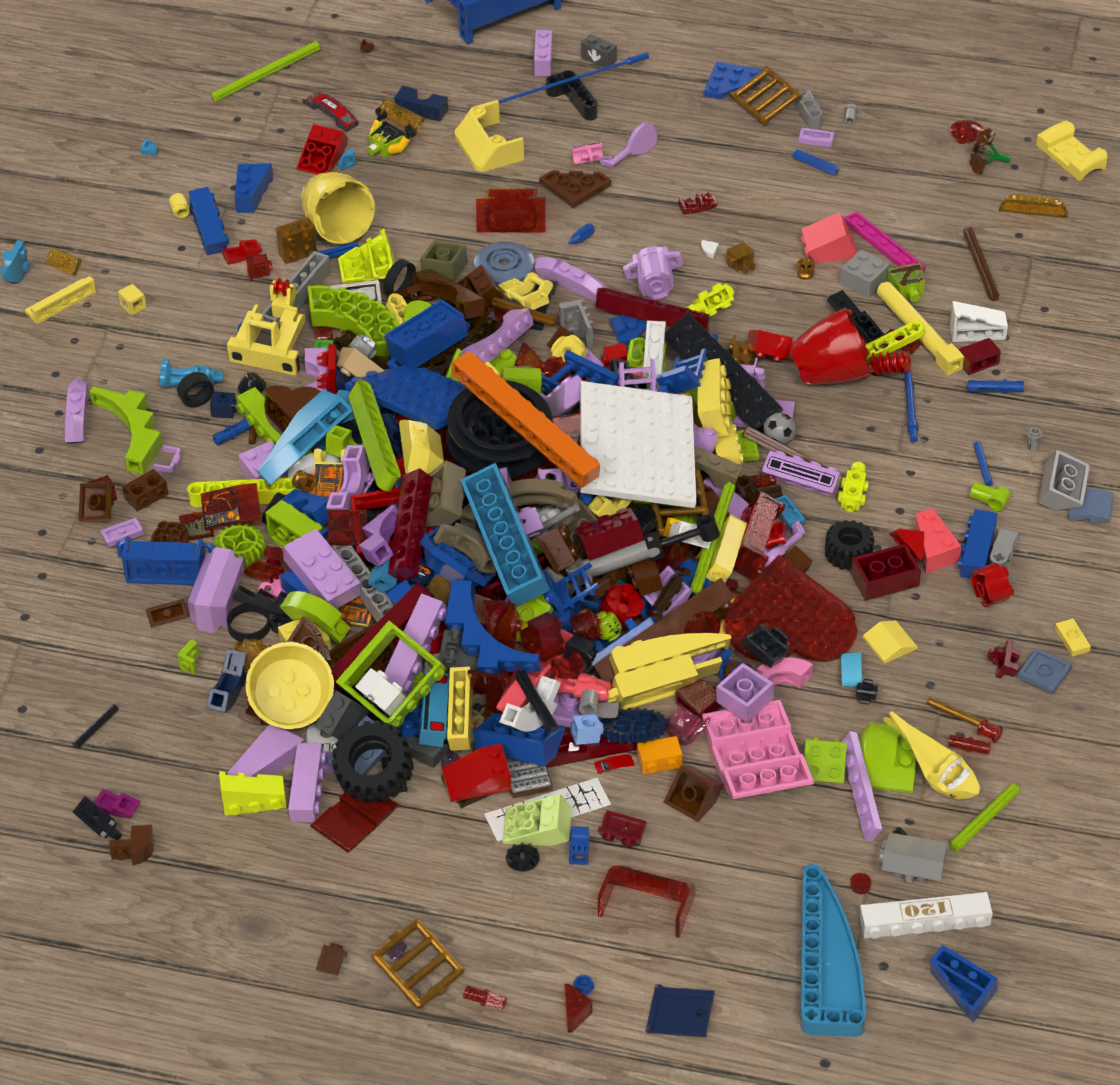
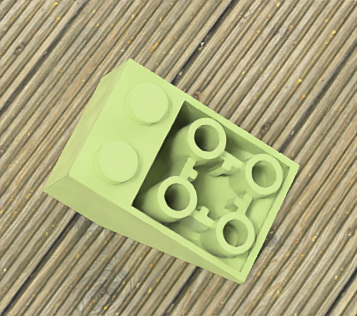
(538, 822)

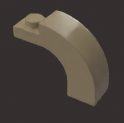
(469, 542)

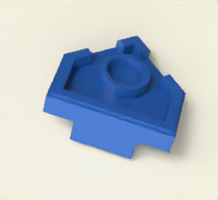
(627, 328)

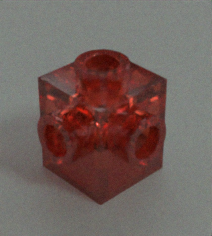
(552, 366)
(586, 625)

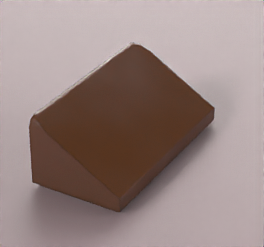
(167, 613)

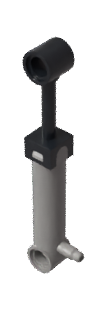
(649, 548)

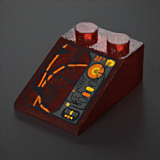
(231, 506)

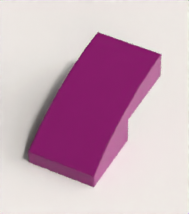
(115, 805)

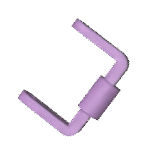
(174, 462)

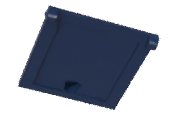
(676, 1011)

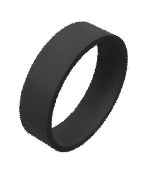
(393, 273)
(243, 608)

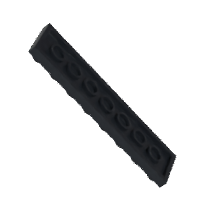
(749, 398)

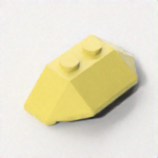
(420, 446)

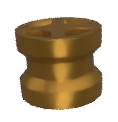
(805, 268)
(304, 481)

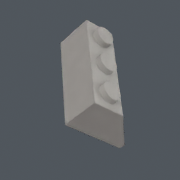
(1063, 482)

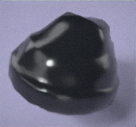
(250, 381)

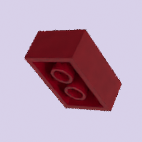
(609, 533)
(885, 572)

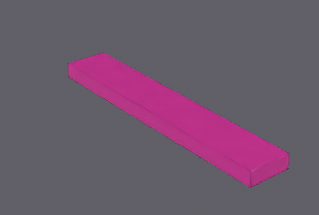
(880, 240)

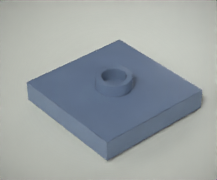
(1044, 671)

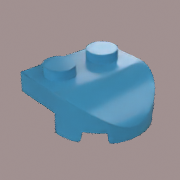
(15, 263)

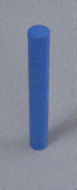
(983, 464)

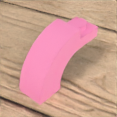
(788, 671)

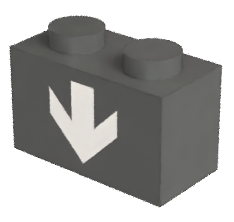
(598, 51)

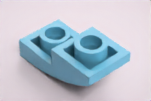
(851, 669)

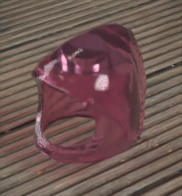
(685, 725)

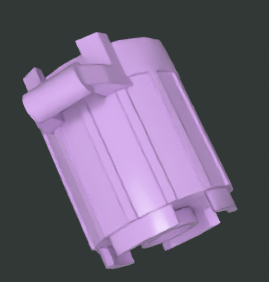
(654, 270)

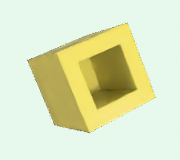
(132, 299)

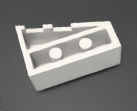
(976, 323)

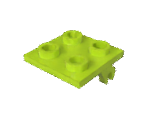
(826, 760)

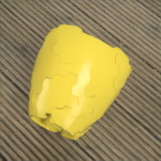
(338, 207)

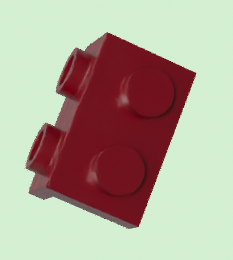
(622, 828)

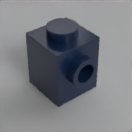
(223, 405)

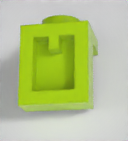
(188, 656)

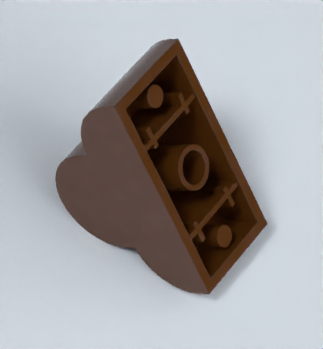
(284, 403)

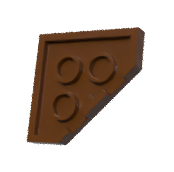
(575, 186)
(605, 582)

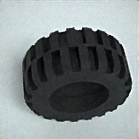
(367, 738)

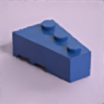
(964, 981)

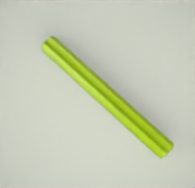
(984, 817)

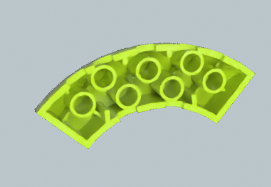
(351, 311)

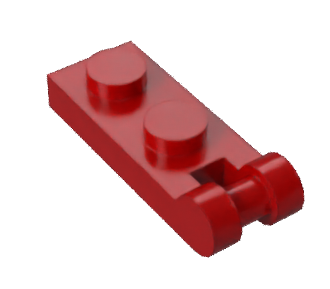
(777, 534)

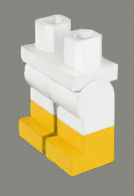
(676, 527)

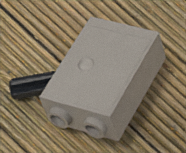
(913, 856)

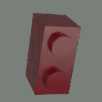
(980, 356)

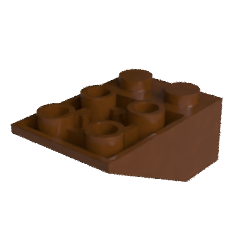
(482, 284)

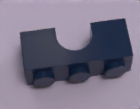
(432, 108)

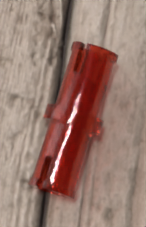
(969, 744)

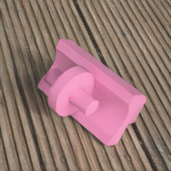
(587, 153)

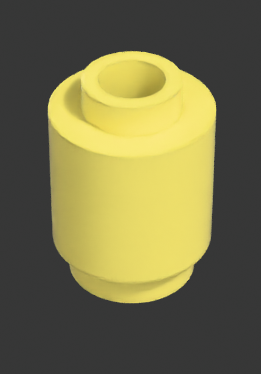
(179, 205)

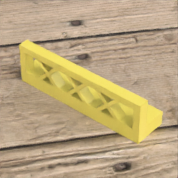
(61, 300)

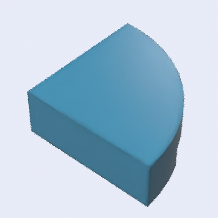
(148, 148)
(347, 160)

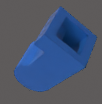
(579, 845)

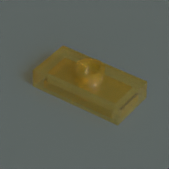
(63, 261)

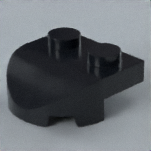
(767, 644)

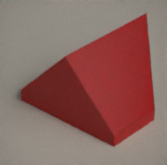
(914, 540)

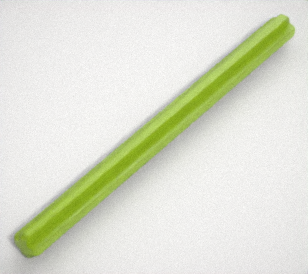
(265, 71)
(707, 554)

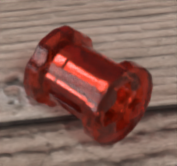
(990, 730)

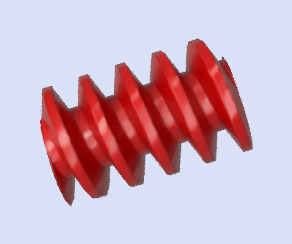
(891, 363)

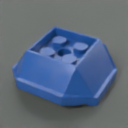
(452, 563)

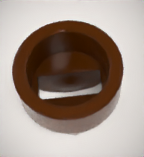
(366, 46)

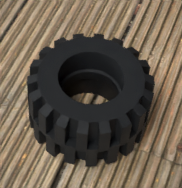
(847, 541)

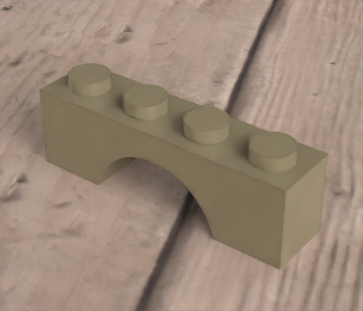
(718, 468)

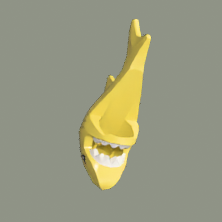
(941, 767)

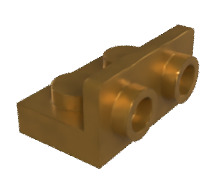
(741, 352)

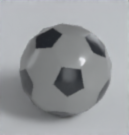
(780, 427)

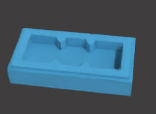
(791, 512)

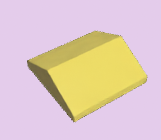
(889, 640)

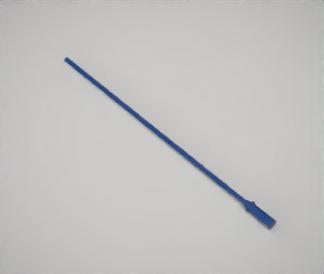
(630, 61)

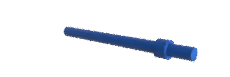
(912, 425)

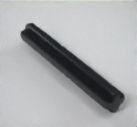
(536, 701)

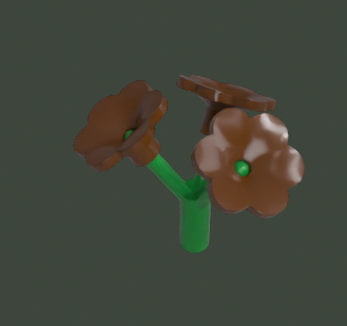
(985, 138)

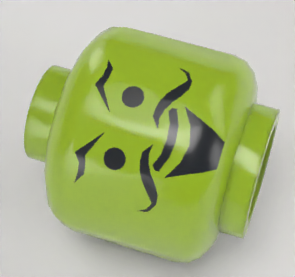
(609, 625)

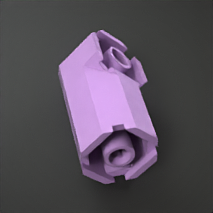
(215, 589)

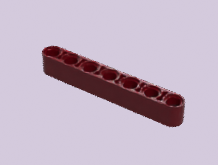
(645, 308)
(398, 615)

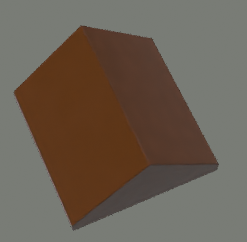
(95, 502)

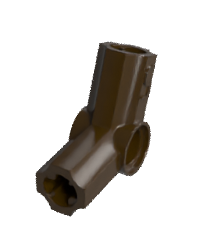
(750, 490)

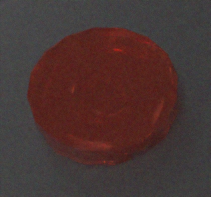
(703, 623)

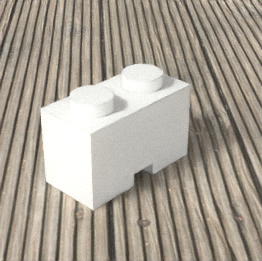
(380, 691)

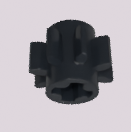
(866, 691)

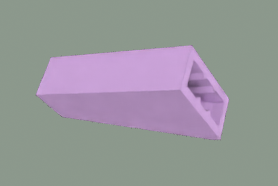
(268, 753)

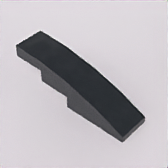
(262, 599)

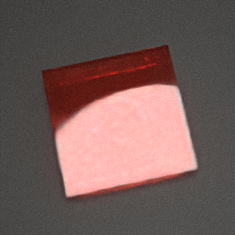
(346, 527)

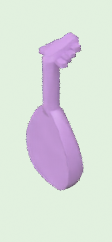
(641, 141)
(797, 531)

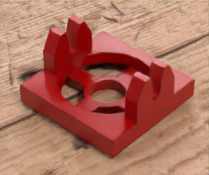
(328, 359)

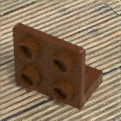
(559, 547)

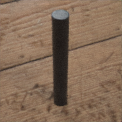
(95, 726)

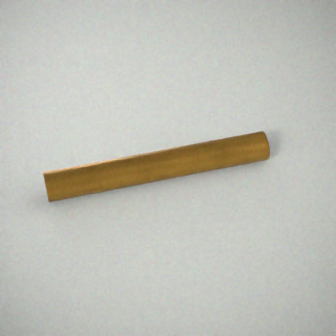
(954, 712)

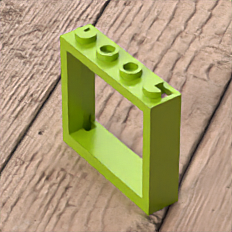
(370, 654)

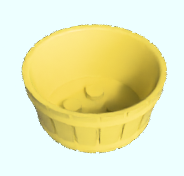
(289, 685)

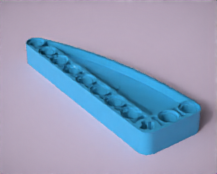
(835, 968)

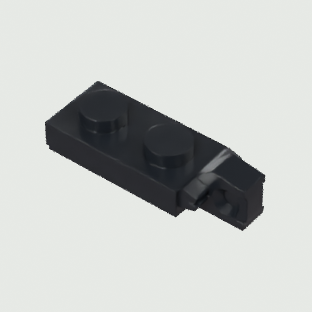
(97, 819)

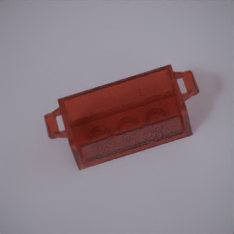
(759, 518)

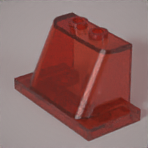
(511, 210)

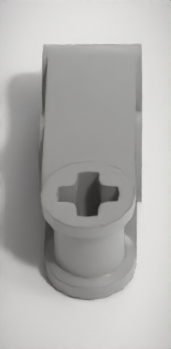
(809, 110)
(1004, 547)

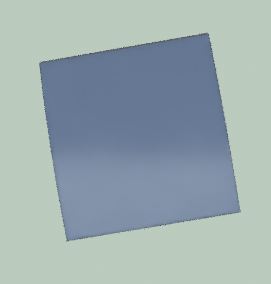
(1096, 507)

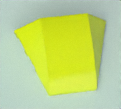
(368, 261)

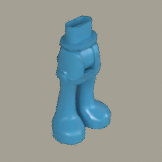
(172, 376)

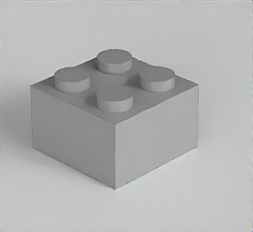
(864, 273)

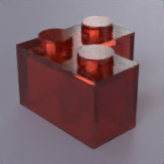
(543, 637)

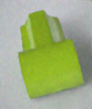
(995, 498)

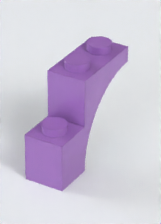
(378, 533)

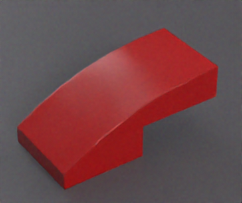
(239, 254)

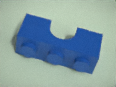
(310, 504)

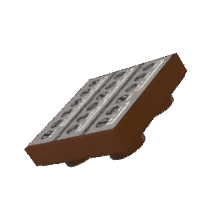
(528, 779)

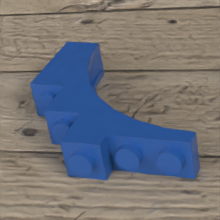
(475, 640)

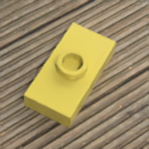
(1072, 637)

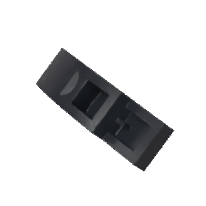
(861, 320)

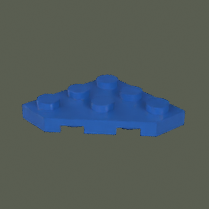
(728, 78)

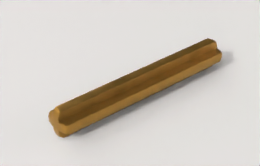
(537, 316)

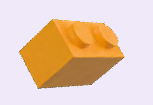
(659, 755)

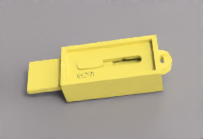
(658, 680)

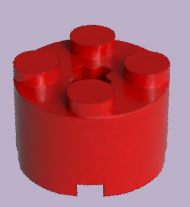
(991, 584)
(624, 602)

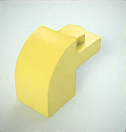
(603, 506)

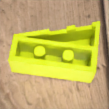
(251, 794)

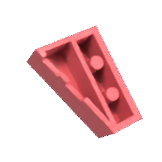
(939, 543)

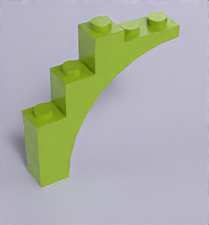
(132, 411)

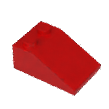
(478, 774)

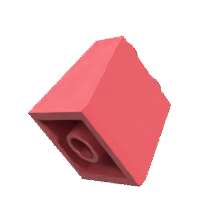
(829, 240)

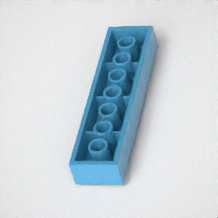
(505, 535)

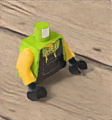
(386, 138)

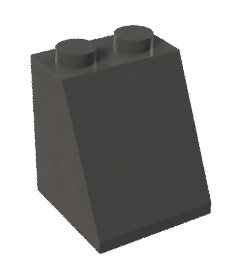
(341, 715)

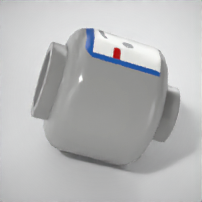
(364, 345)

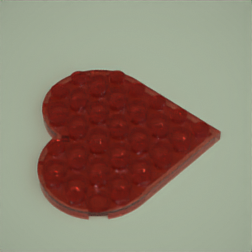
(787, 598)

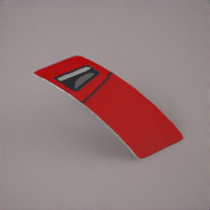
(613, 763)

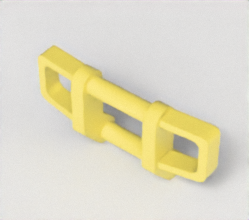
(515, 289)

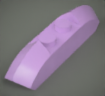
(569, 276)
(76, 410)

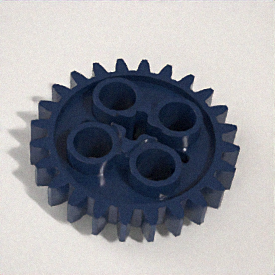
(634, 726)

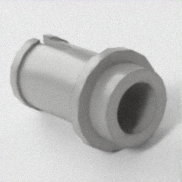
(851, 111)
(1034, 435)

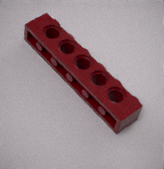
(410, 525)

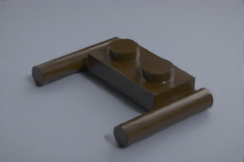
(672, 587)

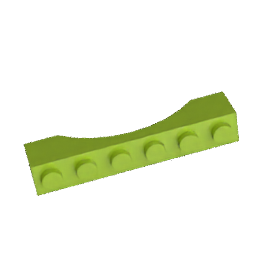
(253, 408)

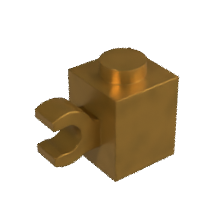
(740, 257)

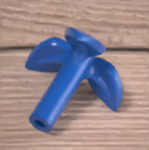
(725, 654)

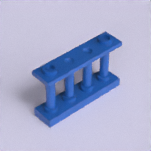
(584, 368)

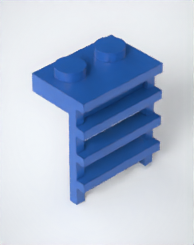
(684, 374)
(560, 594)

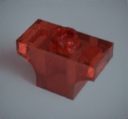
(674, 556)

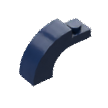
(231, 681)

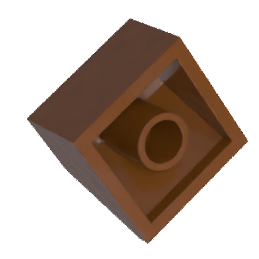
(693, 792)

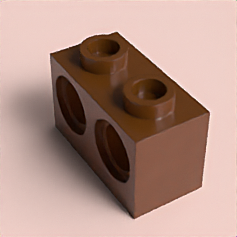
(145, 490)

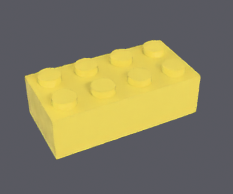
(714, 397)

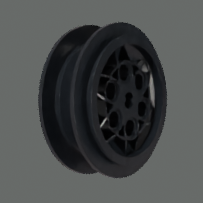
(481, 437)

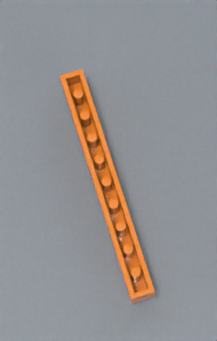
(526, 419)

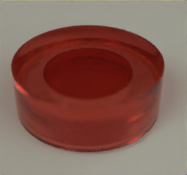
(860, 883)

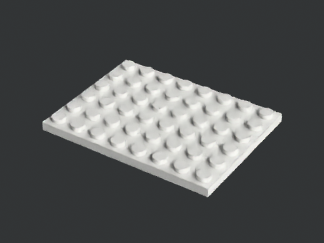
(640, 442)

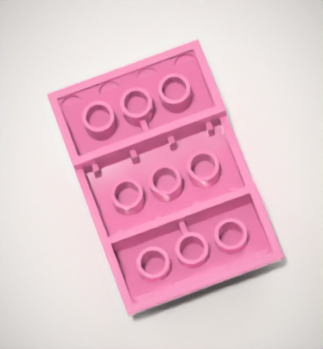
(757, 753)

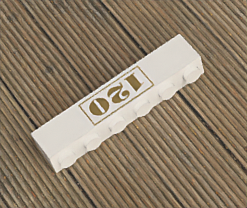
(925, 915)

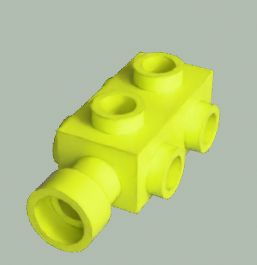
(709, 301)
(853, 488)

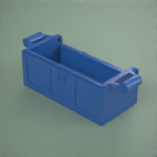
(425, 335)
(161, 561)

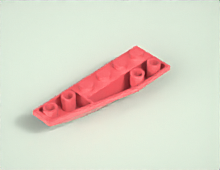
(514, 694)

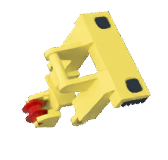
(280, 355)

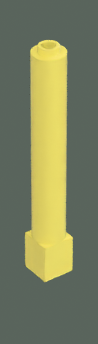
(946, 355)

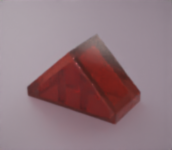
(577, 1007)

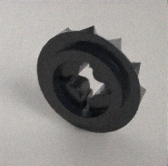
(515, 861)

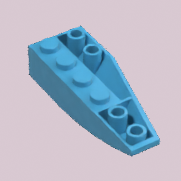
(304, 433)

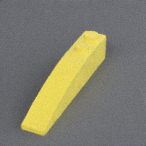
(664, 649)

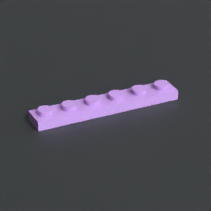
(861, 788)

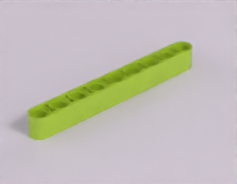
(374, 435)

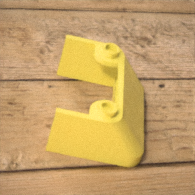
(484, 151)

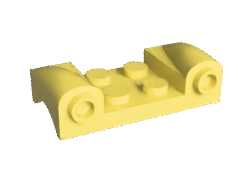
(1069, 152)

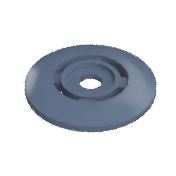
(519, 257)

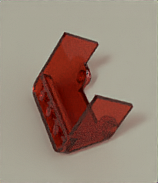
(503, 626)
(651, 883)

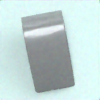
(589, 705)

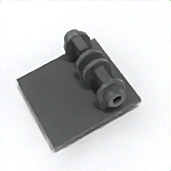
(452, 653)

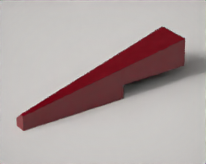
(570, 752)

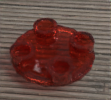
(965, 131)

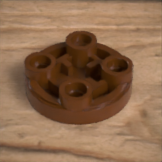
(171, 532)

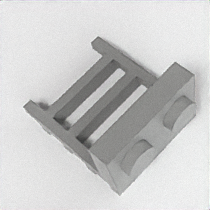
(575, 318)

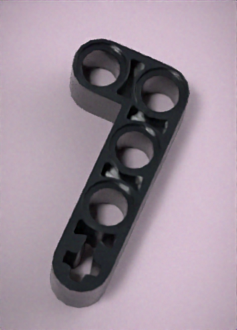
(575, 92)

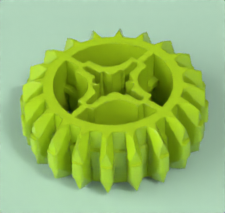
(244, 541)

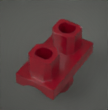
(1002, 658)

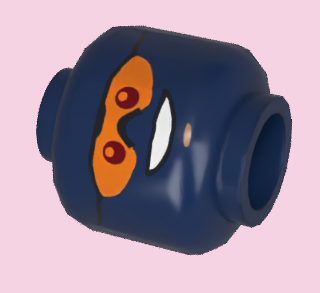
(425, 575)

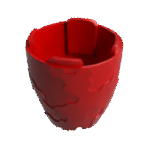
(831, 351)

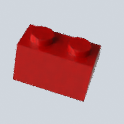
(769, 344)

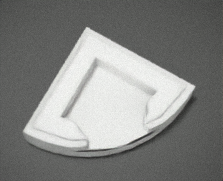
(709, 248)

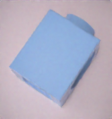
(586, 729)

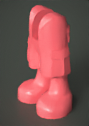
(584, 682)

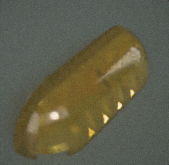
(1034, 205)

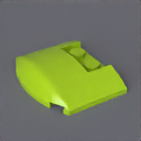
(887, 758)

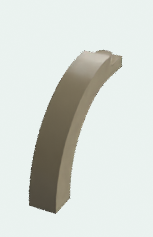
(530, 492)

